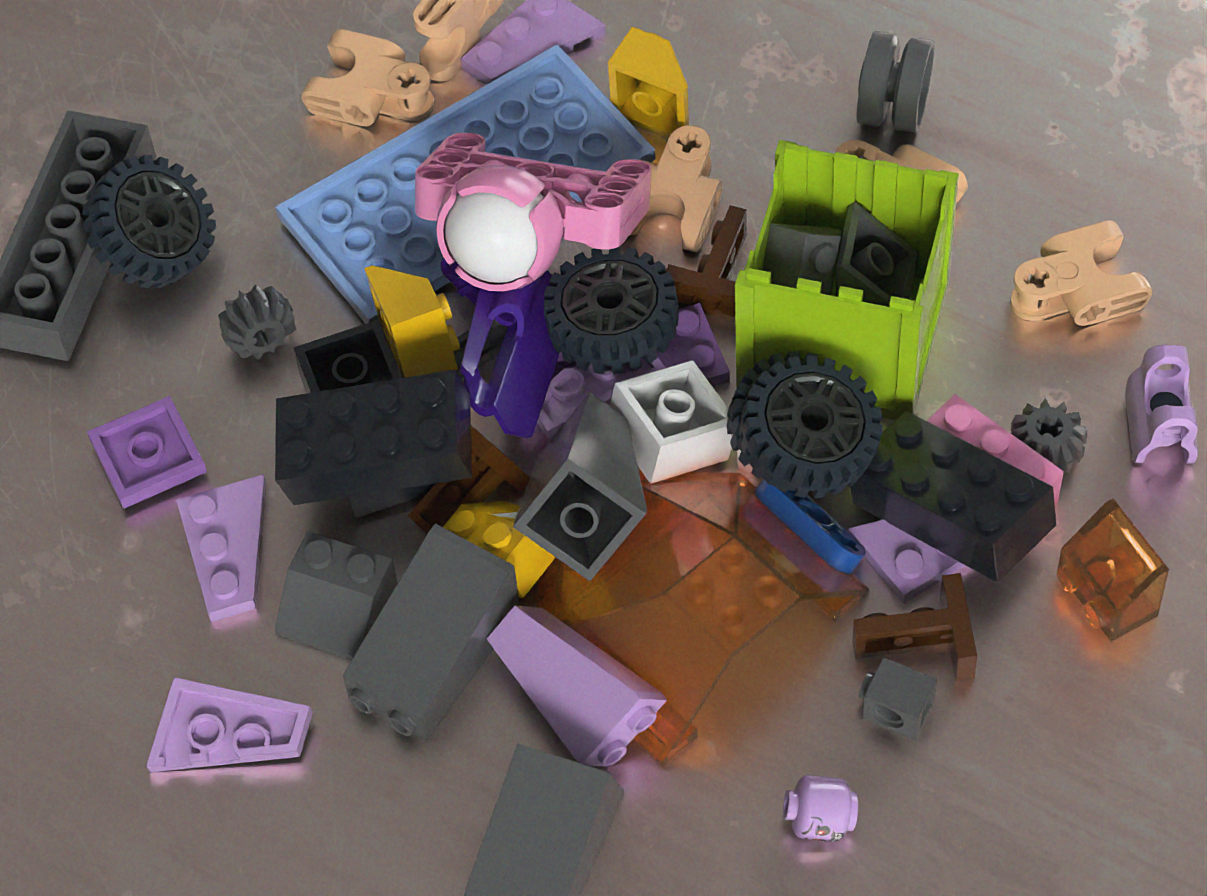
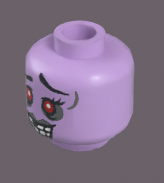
(821, 808)

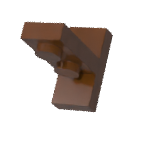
(711, 281)
(488, 472)
(923, 630)

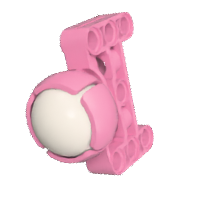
(510, 213)

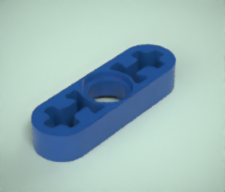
(813, 527)

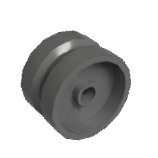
(888, 80)

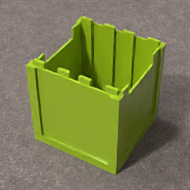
(874, 340)

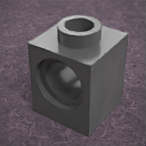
(898, 697)

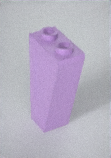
(575, 685)

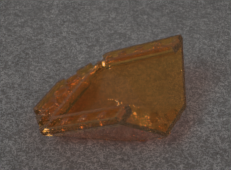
(693, 592)

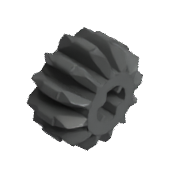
(257, 322)
(1052, 433)

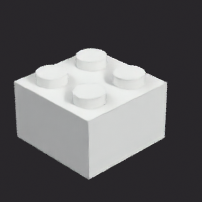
(673, 421)

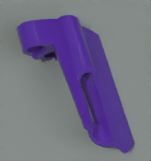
(525, 357)

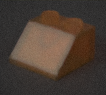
(1113, 572)

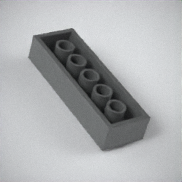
(47, 265)

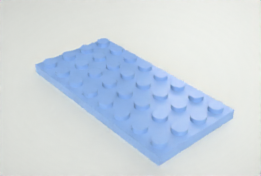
(368, 207)

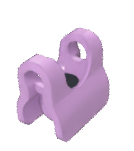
(1161, 404)

